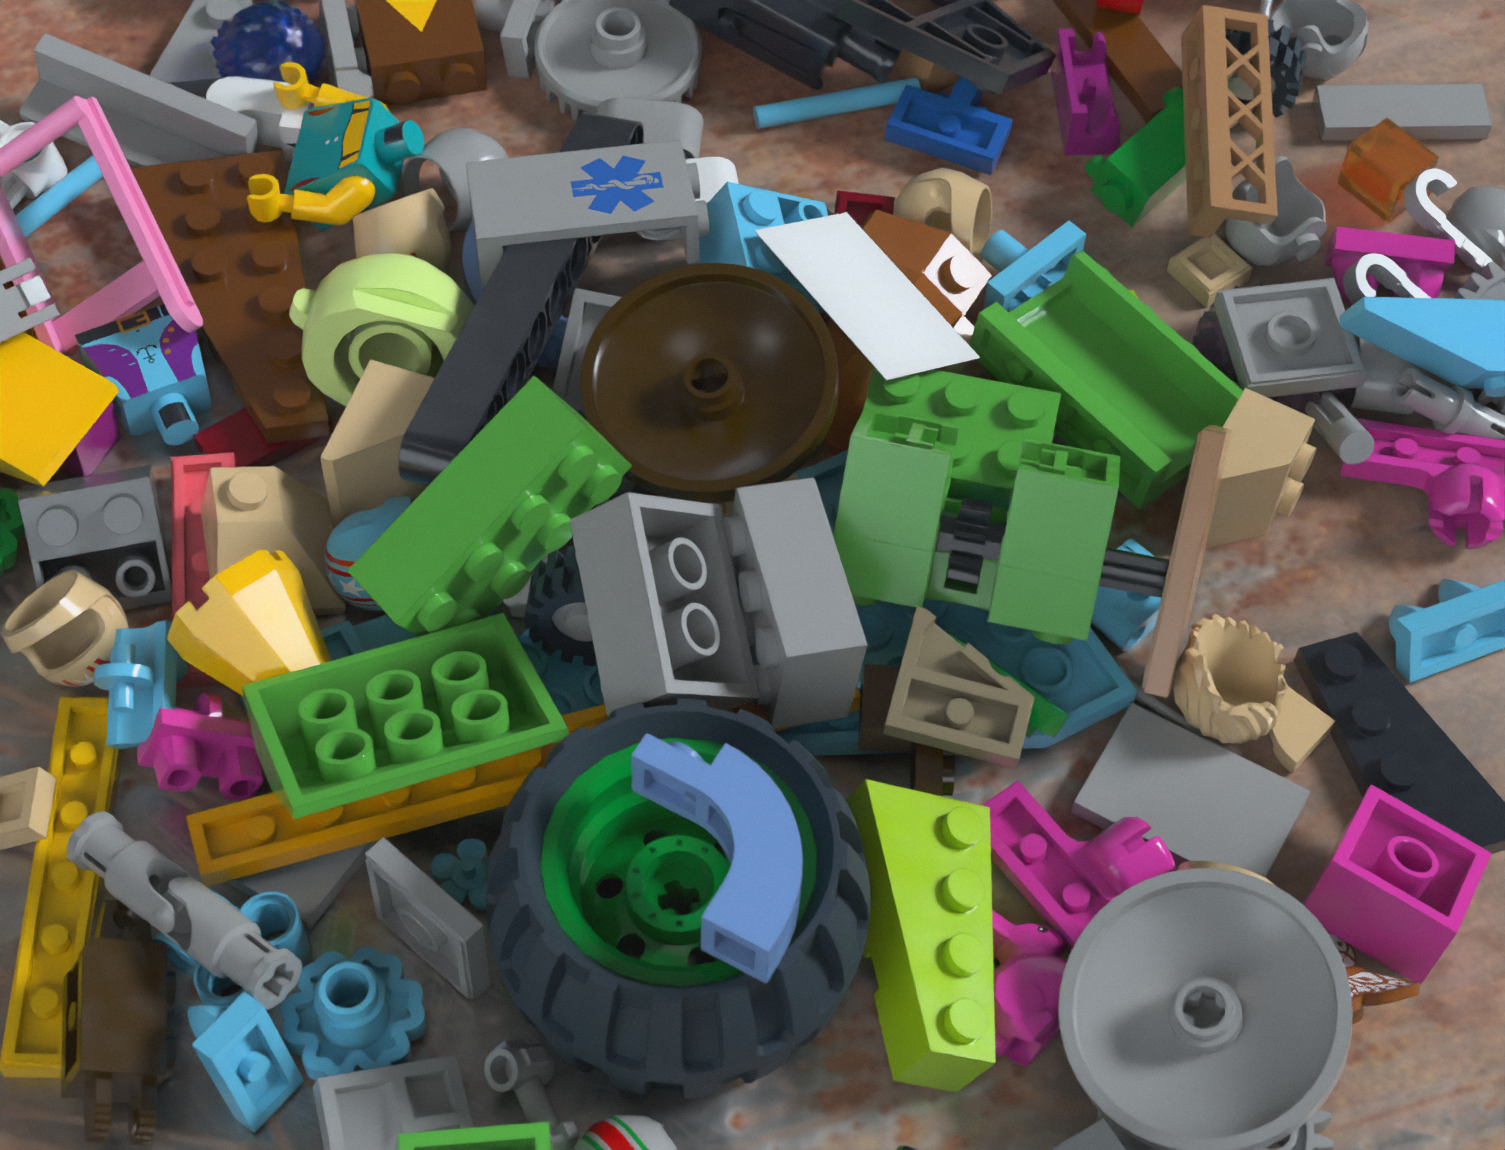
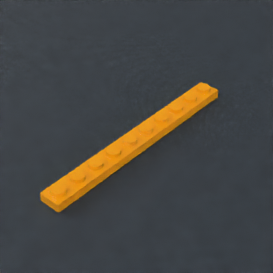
(264, 836)

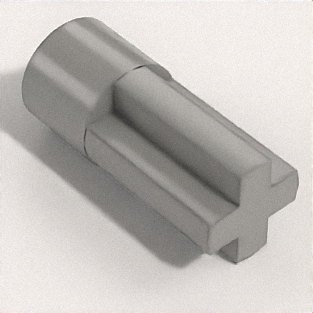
(1340, 429)

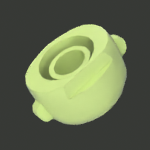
(381, 311)

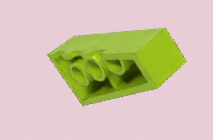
(929, 931)

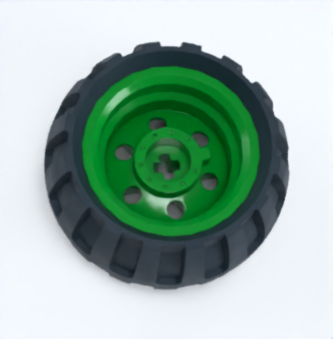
(572, 951)

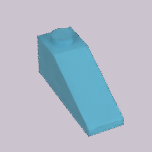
(1444, 336)

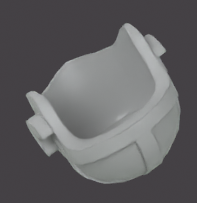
(1329, 30)
(1293, 232)

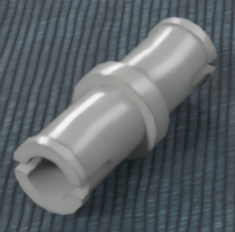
(1449, 408)

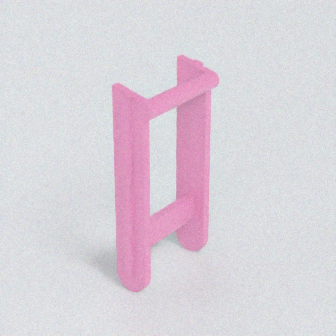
(134, 289)

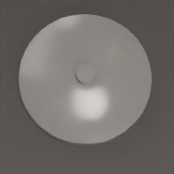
(1206, 1011)

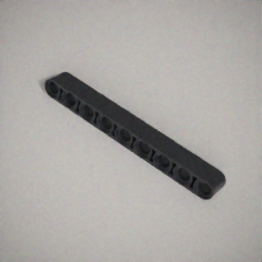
(505, 328)

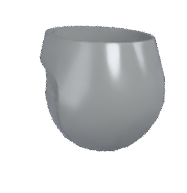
(450, 153)

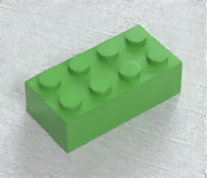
(491, 515)

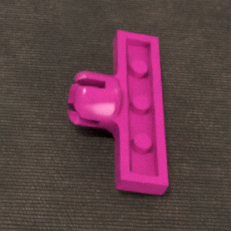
(1455, 471)
(1067, 877)

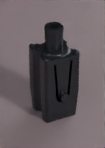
(793, 36)

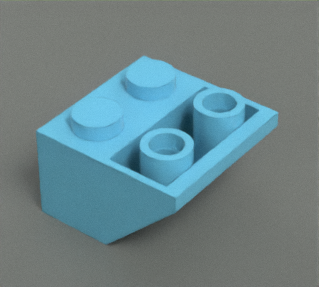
(742, 209)

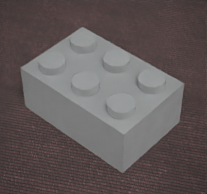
(663, 603)
(794, 603)

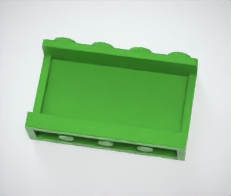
(1120, 374)

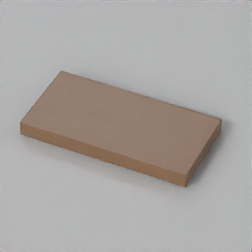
(1186, 559)

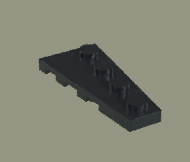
(1396, 743)

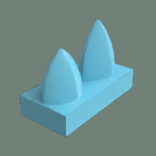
(1455, 631)
(244, 1058)

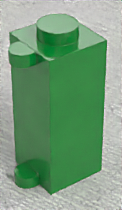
(1144, 166)

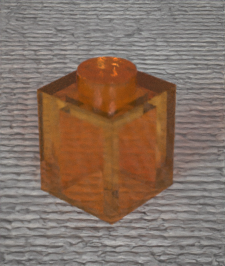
(1382, 166)

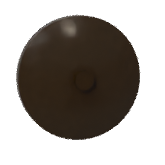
(711, 381)

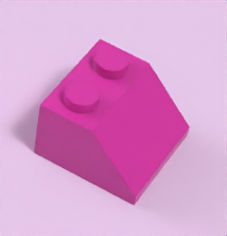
(1397, 884)

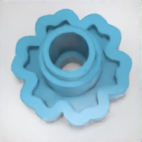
(353, 1013)

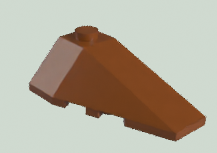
(942, 274)

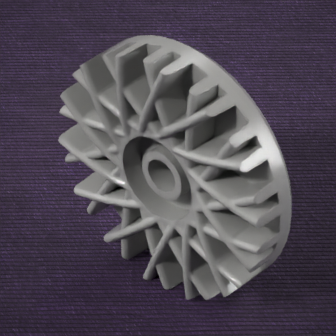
(616, 51)

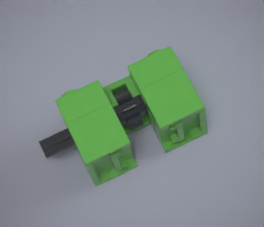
(1022, 563)

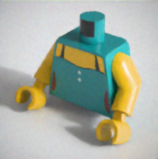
(343, 155)

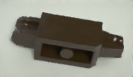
(118, 1024)

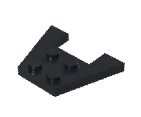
(961, 36)

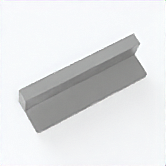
(146, 115)

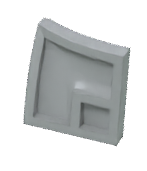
(379, 1103)

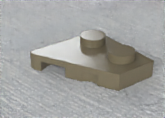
(955, 698)

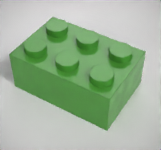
(991, 421)

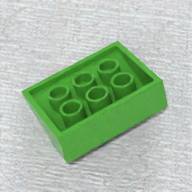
(399, 715)

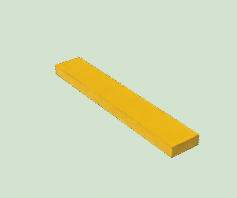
(60, 895)

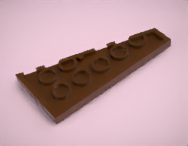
(241, 283)

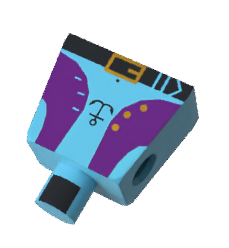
(154, 369)

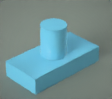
(1028, 271)

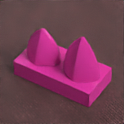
(1420, 257)

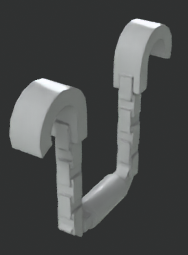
(1432, 220)

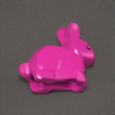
(1025, 988)

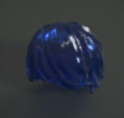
(265, 38)

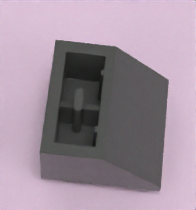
(104, 530)

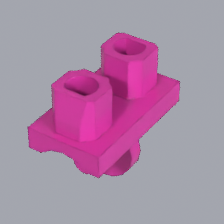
(200, 744)

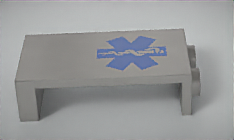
(584, 197)

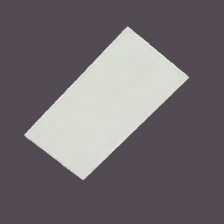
(867, 295)

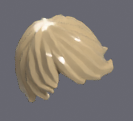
(1230, 680)

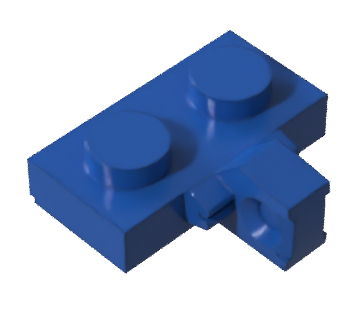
(950, 126)

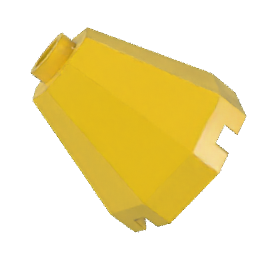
(251, 624)

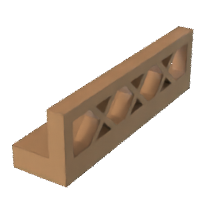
(1208, 124)

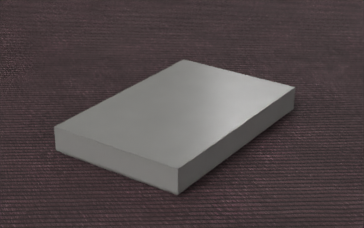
(1191, 794)

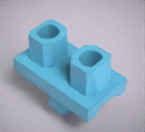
(139, 682)

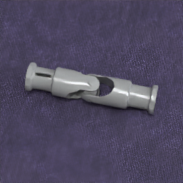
(184, 909)

